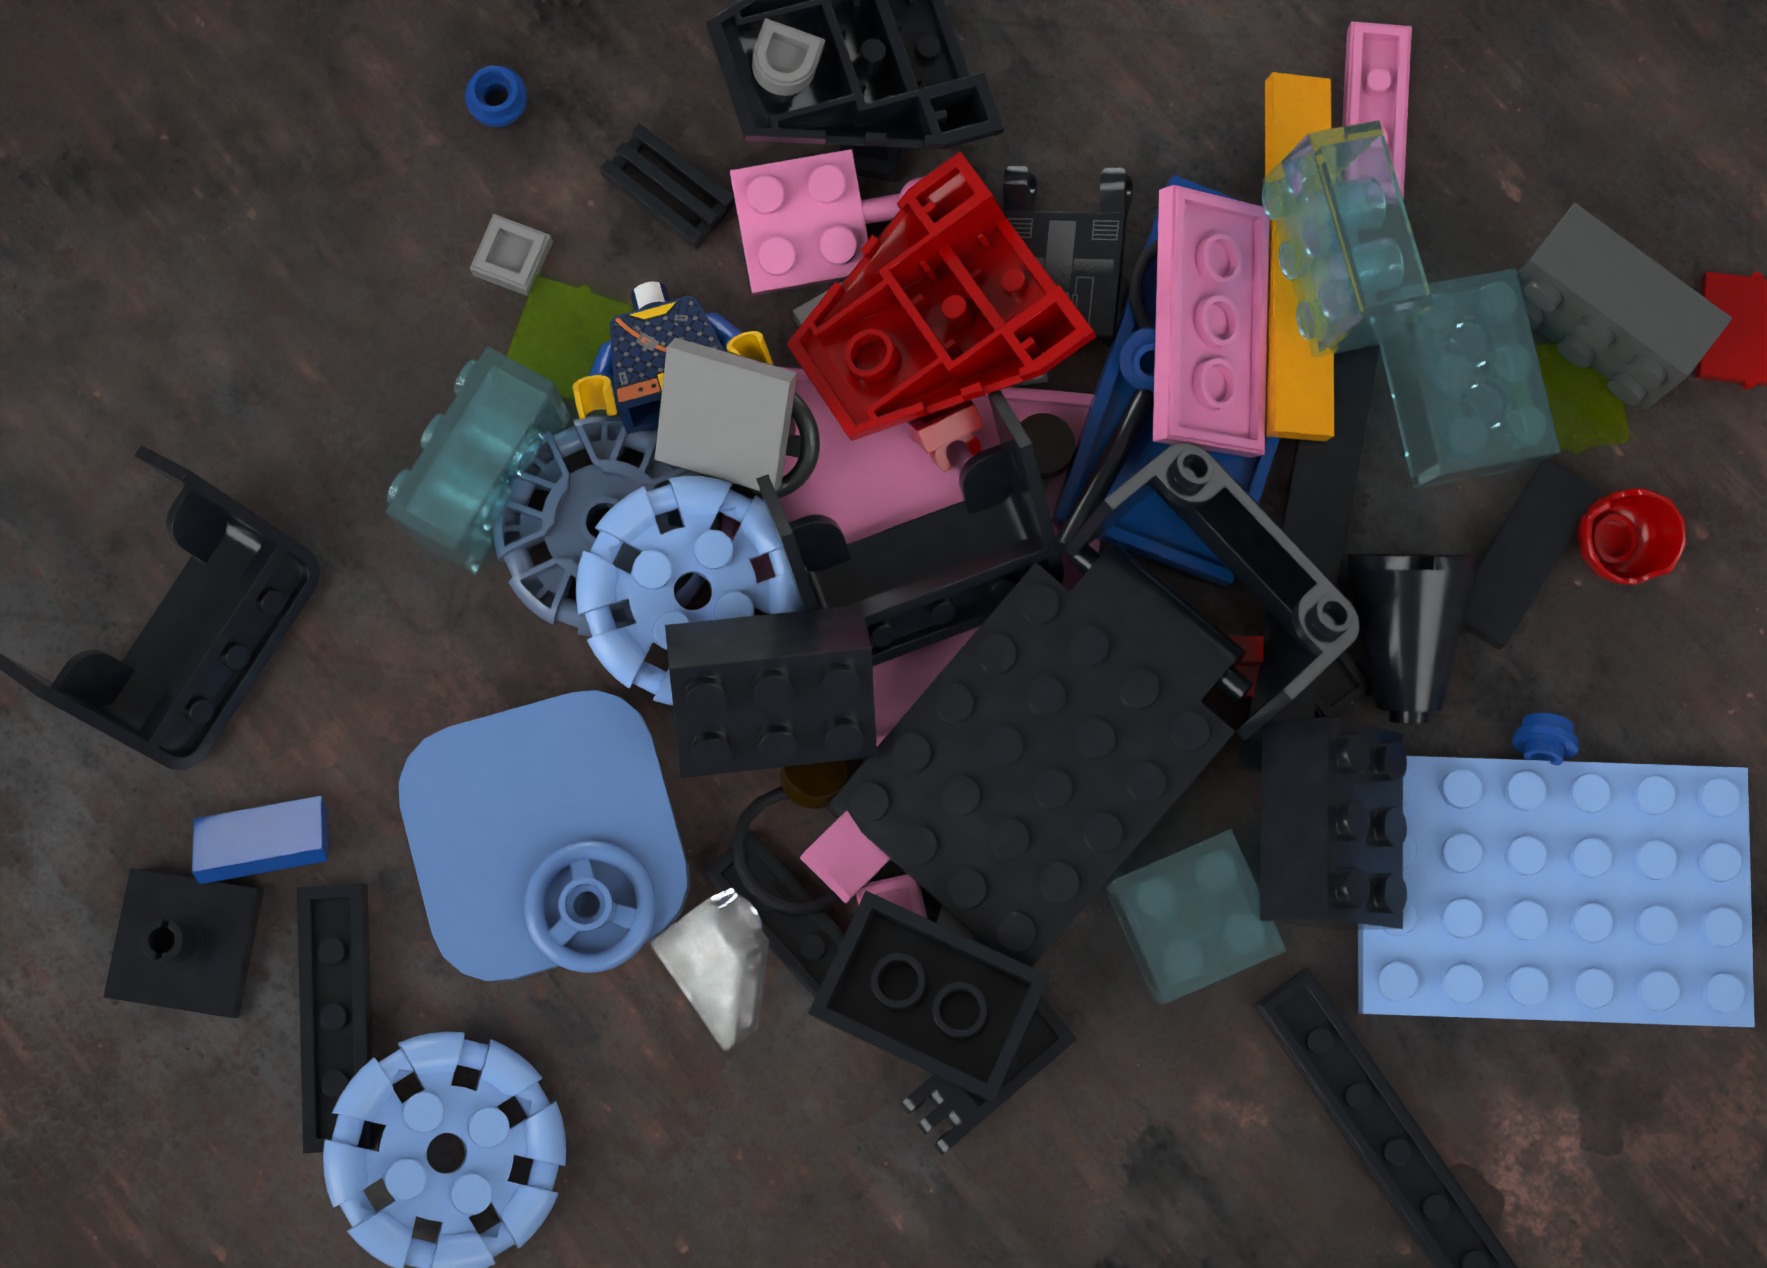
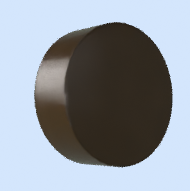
(813, 784)

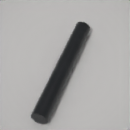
(1107, 466)

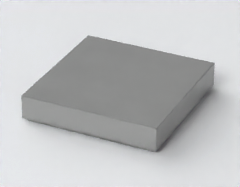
(724, 414)

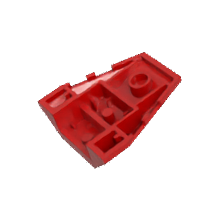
(936, 311)

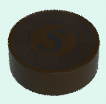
(1051, 442)

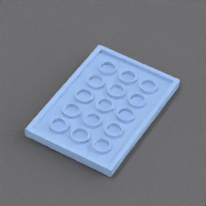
(1569, 895)

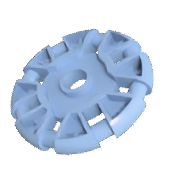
(665, 560)
(404, 1145)

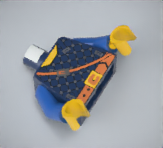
(634, 359)

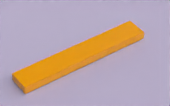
(1296, 383)

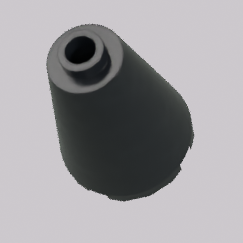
(1411, 626)

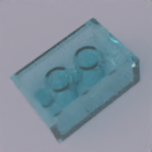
(1345, 239)
(1469, 383)
(461, 474)

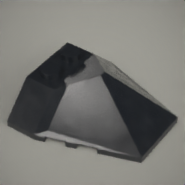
(882, 80)

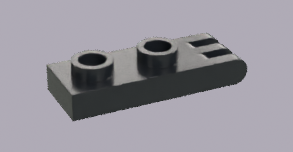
(963, 1110)

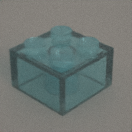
(1193, 918)

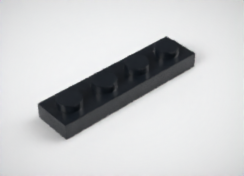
(332, 1003)

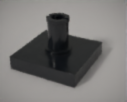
(184, 943)

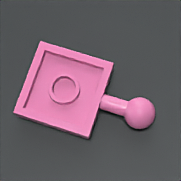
(805, 220)

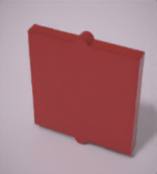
(1741, 348)

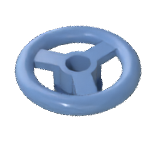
(553, 941)

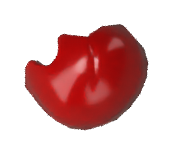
(1632, 536)

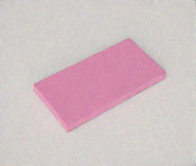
(1211, 322)

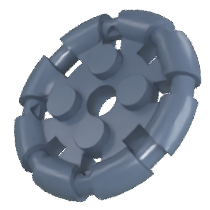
(569, 509)

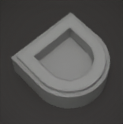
(785, 58)

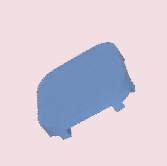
(510, 791)

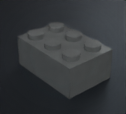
(1616, 309)

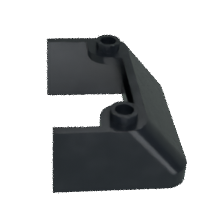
(1251, 548)
(938, 569)
(202, 640)

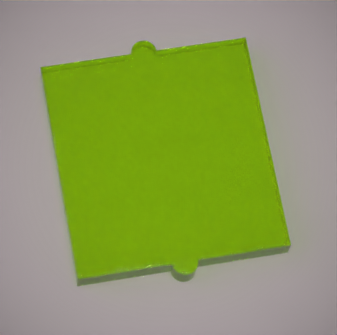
(563, 331)
(1580, 404)

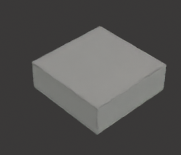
(511, 254)

